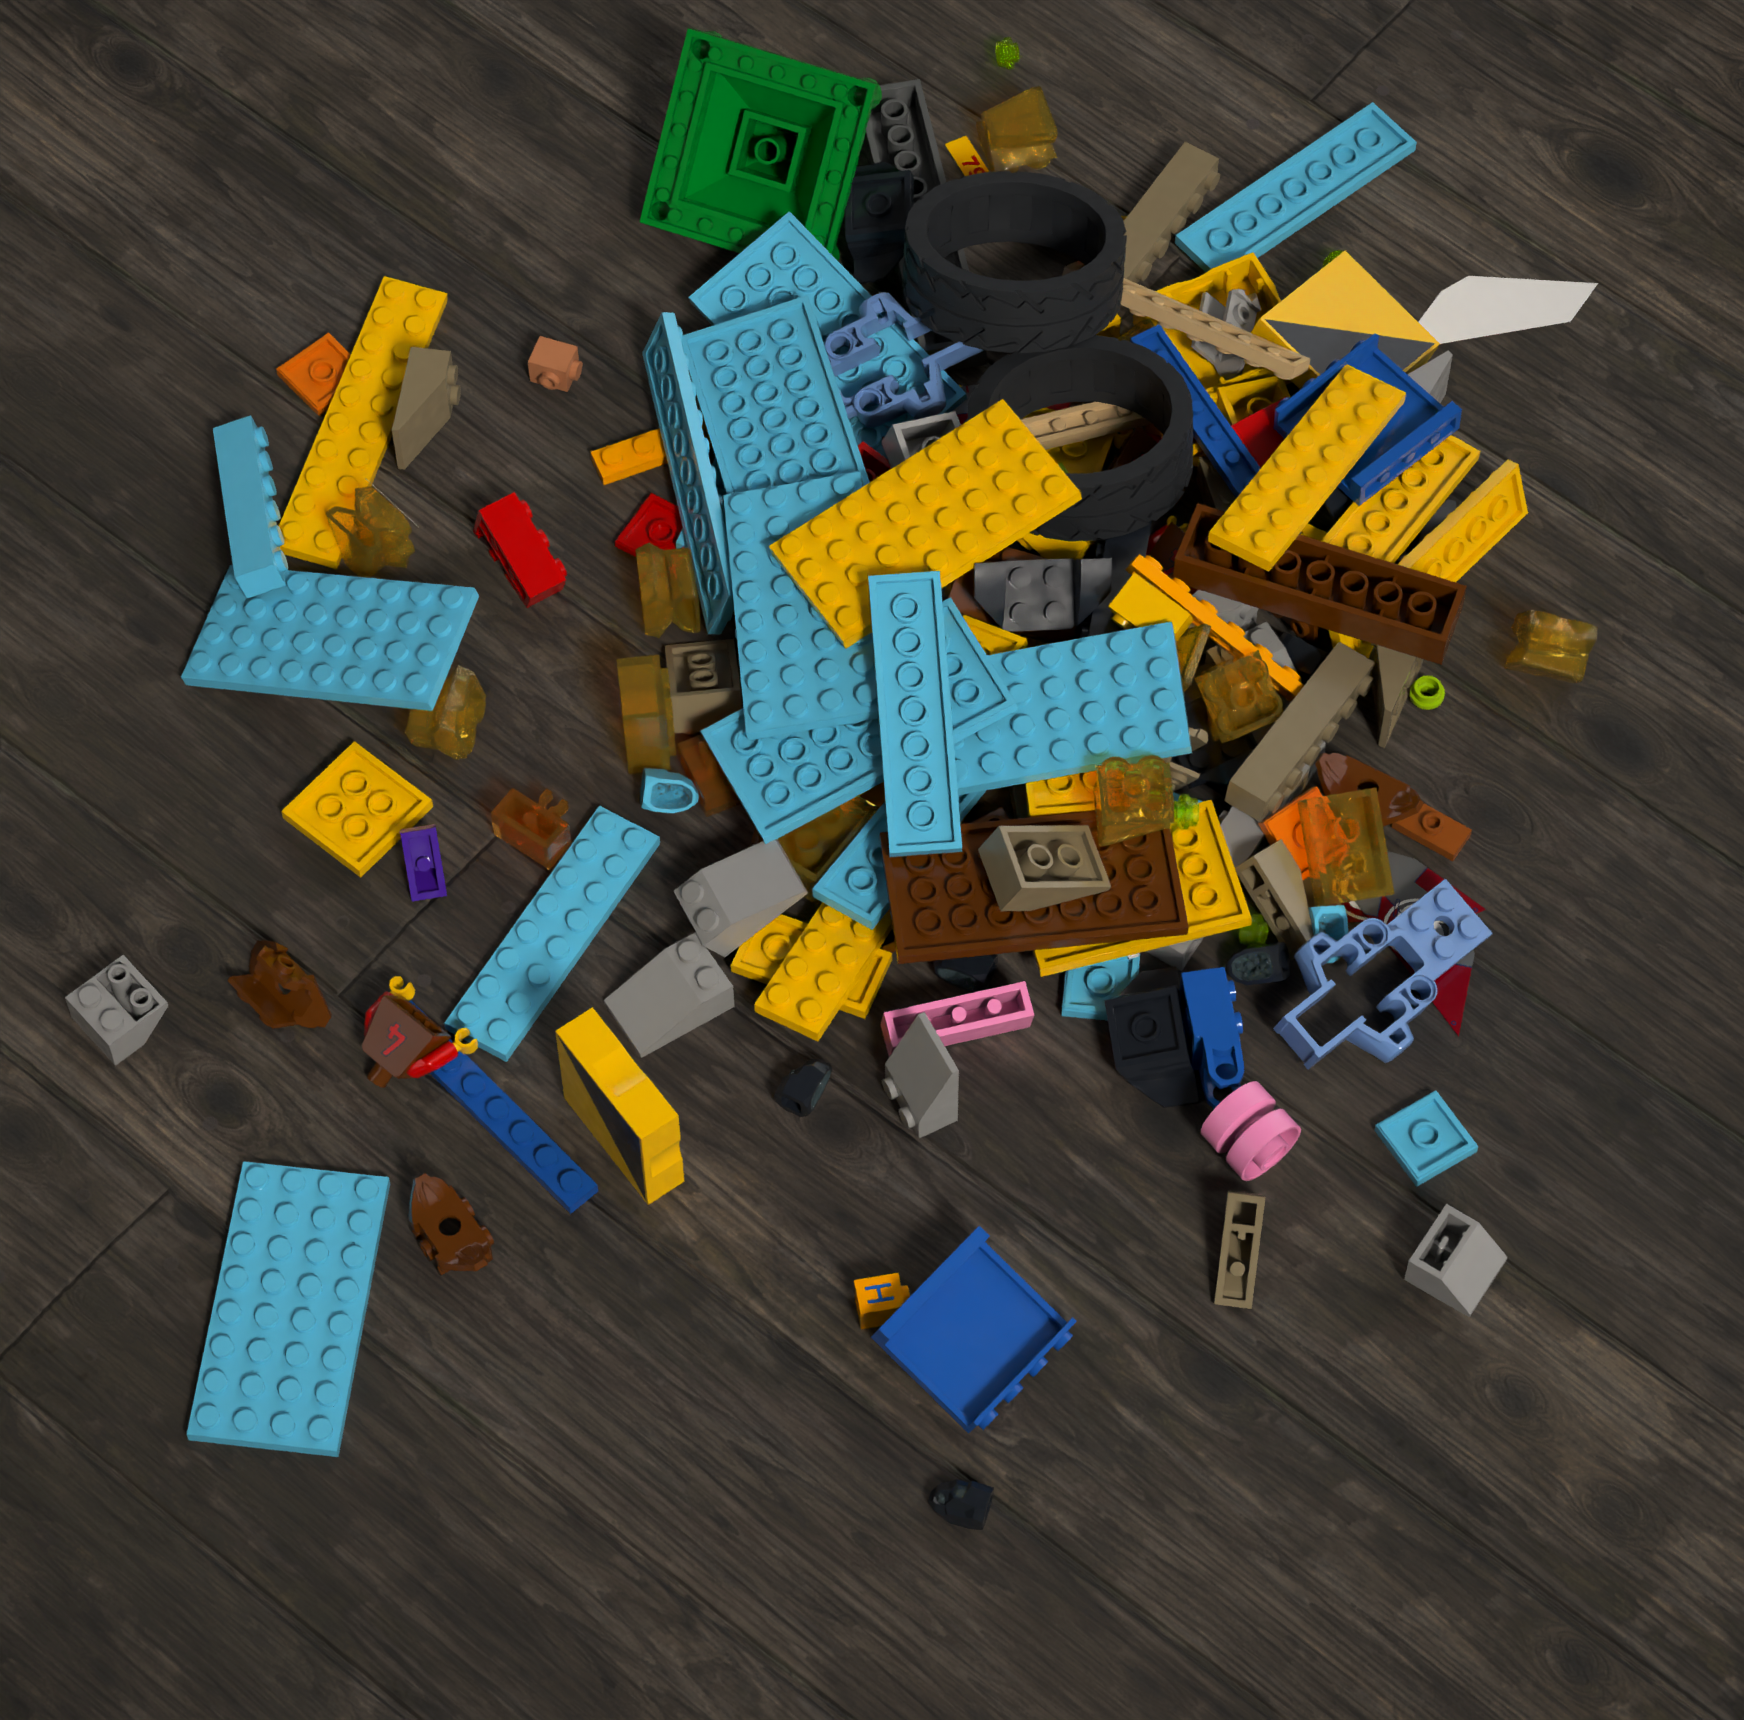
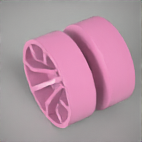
(1250, 1130)

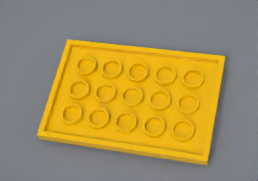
(1209, 892)

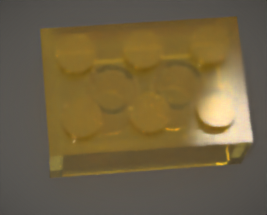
(646, 713)
(1345, 847)

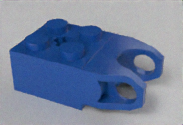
(1212, 1029)

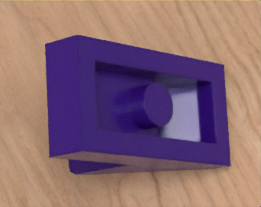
(423, 862)

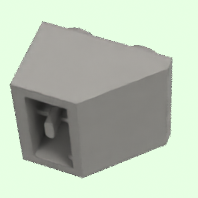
(117, 1009)
(1455, 1261)

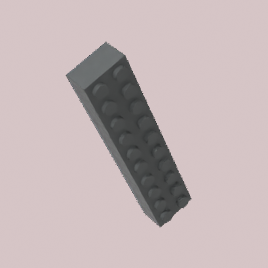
(904, 137)

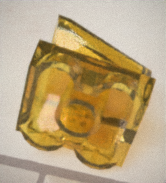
(1018, 132)
(371, 533)
(667, 589)
(1551, 646)
(1239, 696)
(453, 719)
(1132, 798)

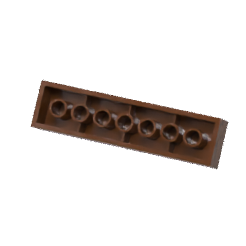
(1329, 590)

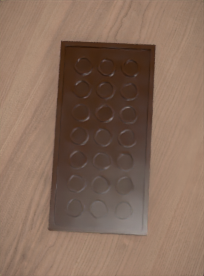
(949, 910)

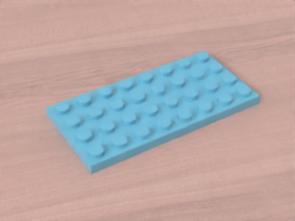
(793, 264)
(771, 399)
(333, 639)
(789, 659)
(1079, 708)
(810, 772)
(289, 1309)

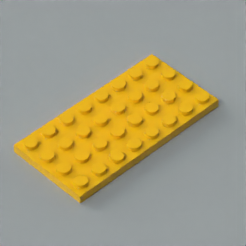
(927, 514)

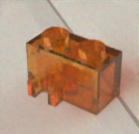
(704, 771)
(532, 827)

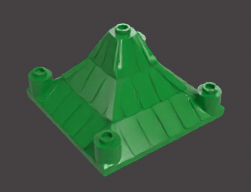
(753, 141)

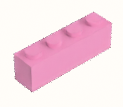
(965, 1016)

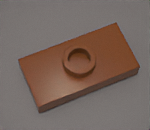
(1435, 831)

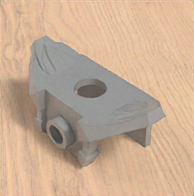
(1240, 312)

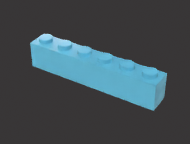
(250, 506)

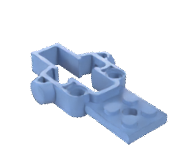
(883, 391)
(1421, 947)

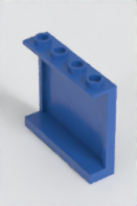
(1405, 439)
(973, 1333)

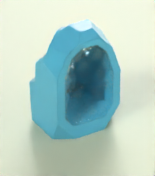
(666, 791)
(1331, 921)

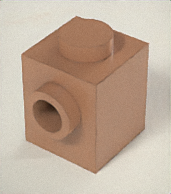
(554, 364)

